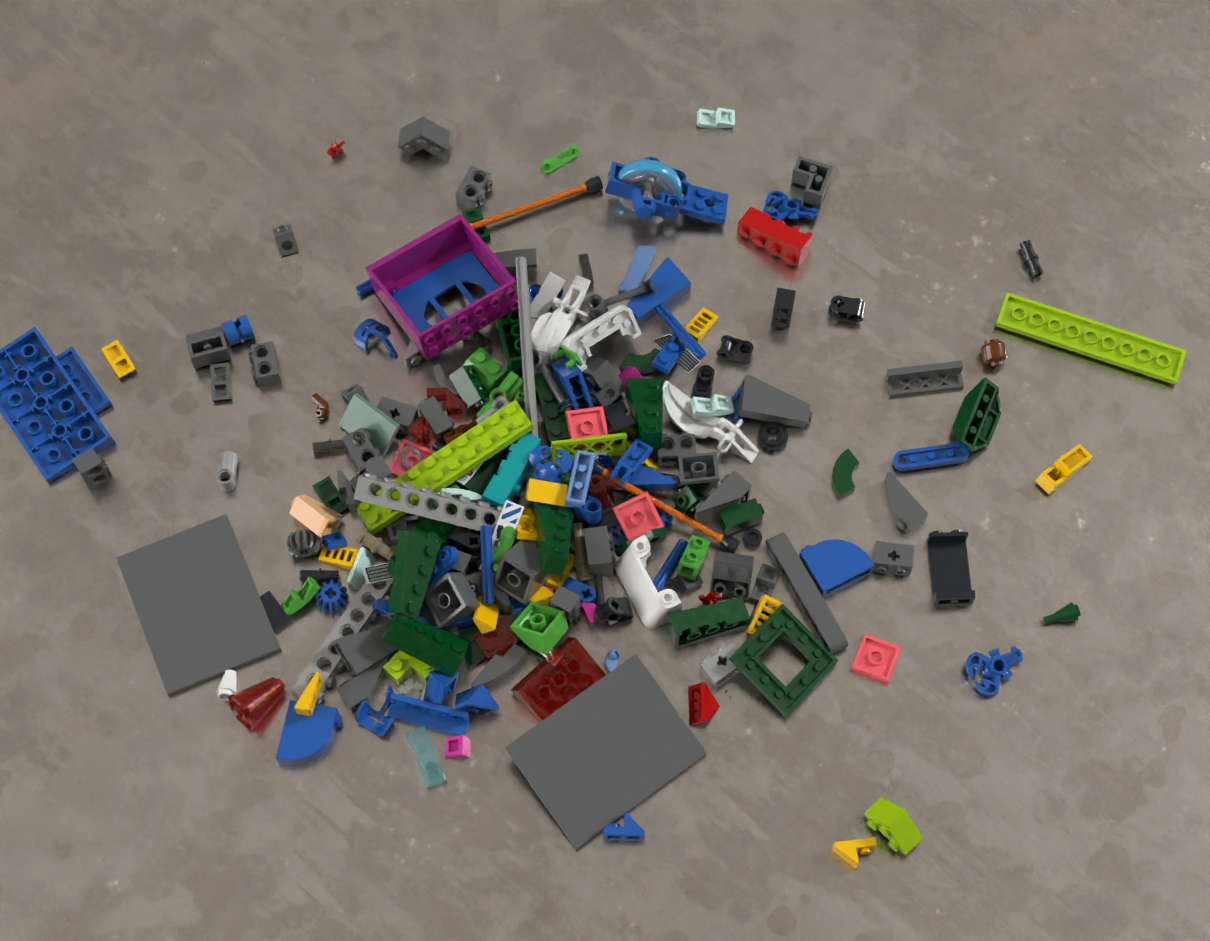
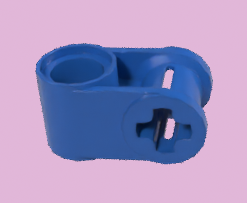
(585, 512)
(580, 589)

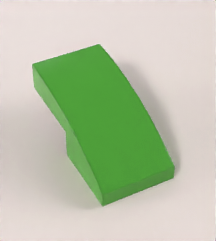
(296, 600)

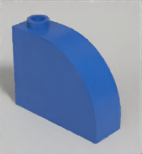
(572, 383)
(835, 564)
(305, 736)

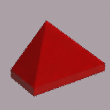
(701, 703)

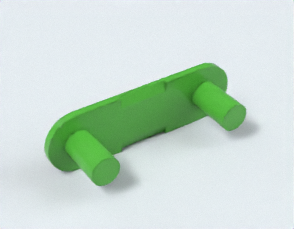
(559, 160)
(572, 356)
(503, 545)

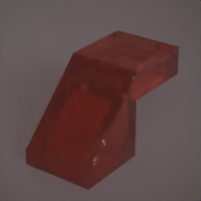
(454, 405)

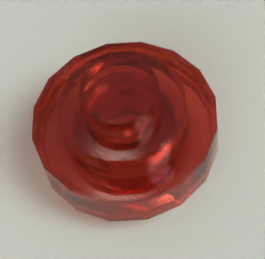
(419, 430)

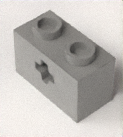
(719, 674)

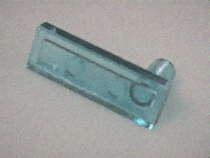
(426, 757)

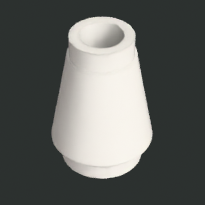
(227, 685)

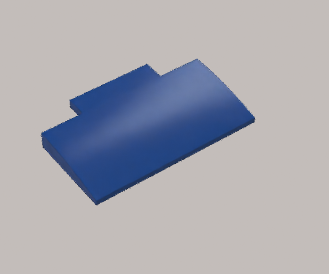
(51, 403)

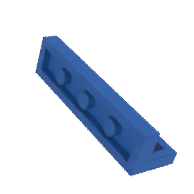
(429, 715)

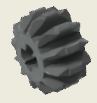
(303, 543)

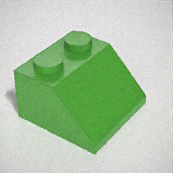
(489, 370)
(540, 626)

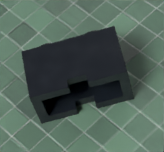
(783, 307)
(619, 421)

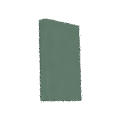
(365, 415)

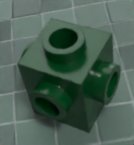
(688, 498)

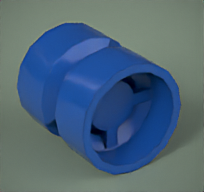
(238, 330)

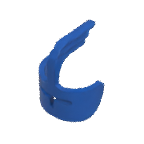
(362, 334)
(367, 722)

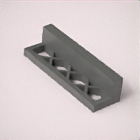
(924, 372)

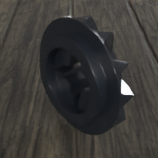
(772, 428)

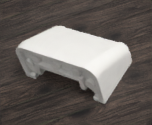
(618, 318)
(650, 605)

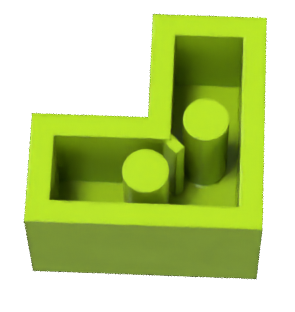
(402, 666)
(894, 824)

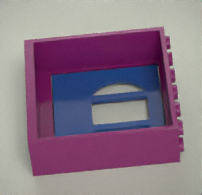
(433, 266)

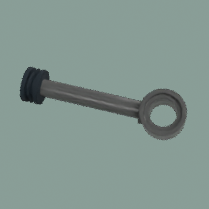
(595, 299)
(544, 362)

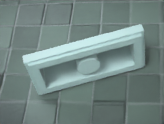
(356, 576)

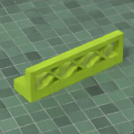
(609, 446)

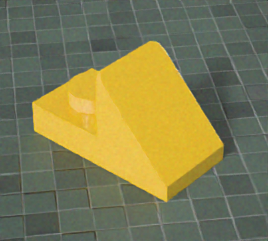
(849, 849)

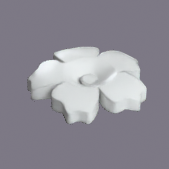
(410, 689)

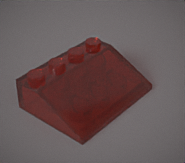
(557, 679)

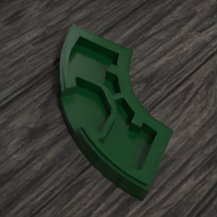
(641, 362)
(842, 473)
(652, 535)

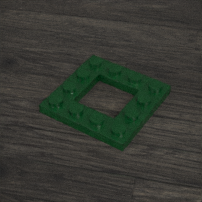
(781, 696)

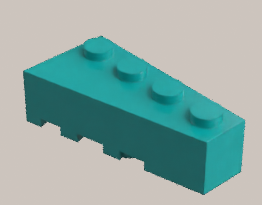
(511, 473)

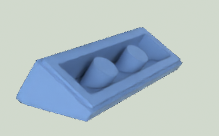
(638, 268)
(580, 479)

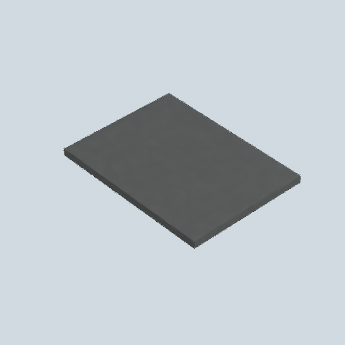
(197, 604)
(605, 751)

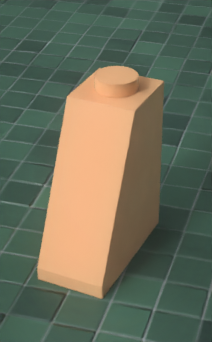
(315, 515)

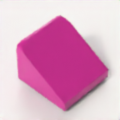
(629, 372)
(589, 613)
(457, 747)

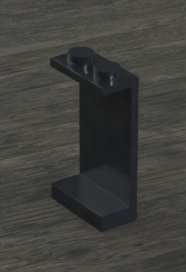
(949, 568)

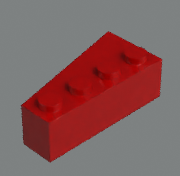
(775, 236)

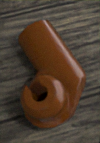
(322, 406)

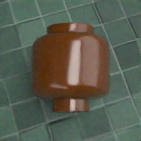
(994, 352)

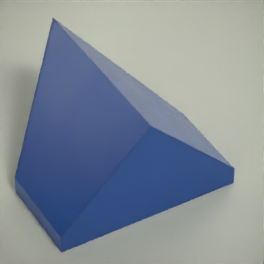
(439, 686)
(476, 698)

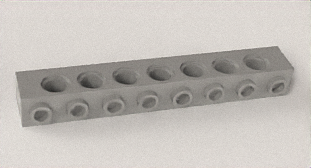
(365, 493)
(345, 624)

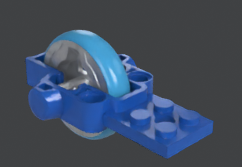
(640, 179)

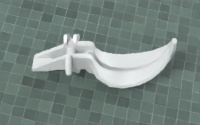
(552, 327)
(680, 412)

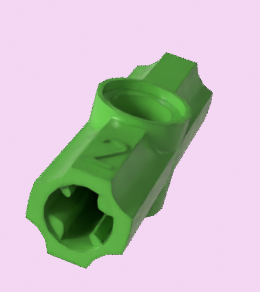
(508, 388)

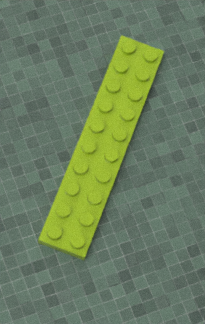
(1091, 338)
(453, 461)

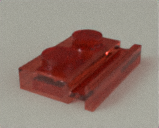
(496, 640)

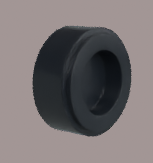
(752, 538)

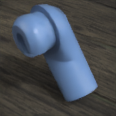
(611, 660)

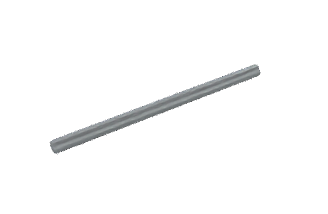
(526, 342)

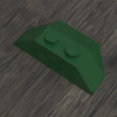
(978, 416)

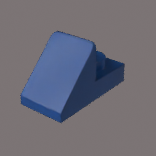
(630, 831)

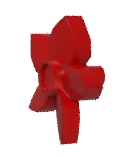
(336, 148)
(709, 598)

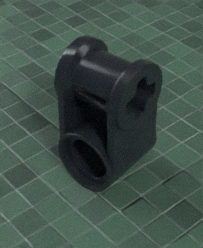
(849, 308)
(734, 350)
(703, 386)
(466, 541)
(615, 609)

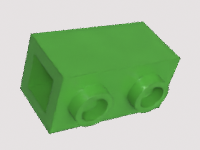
(693, 557)

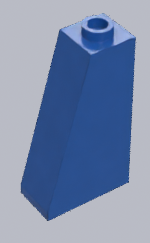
(669, 287)

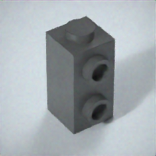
(436, 417)

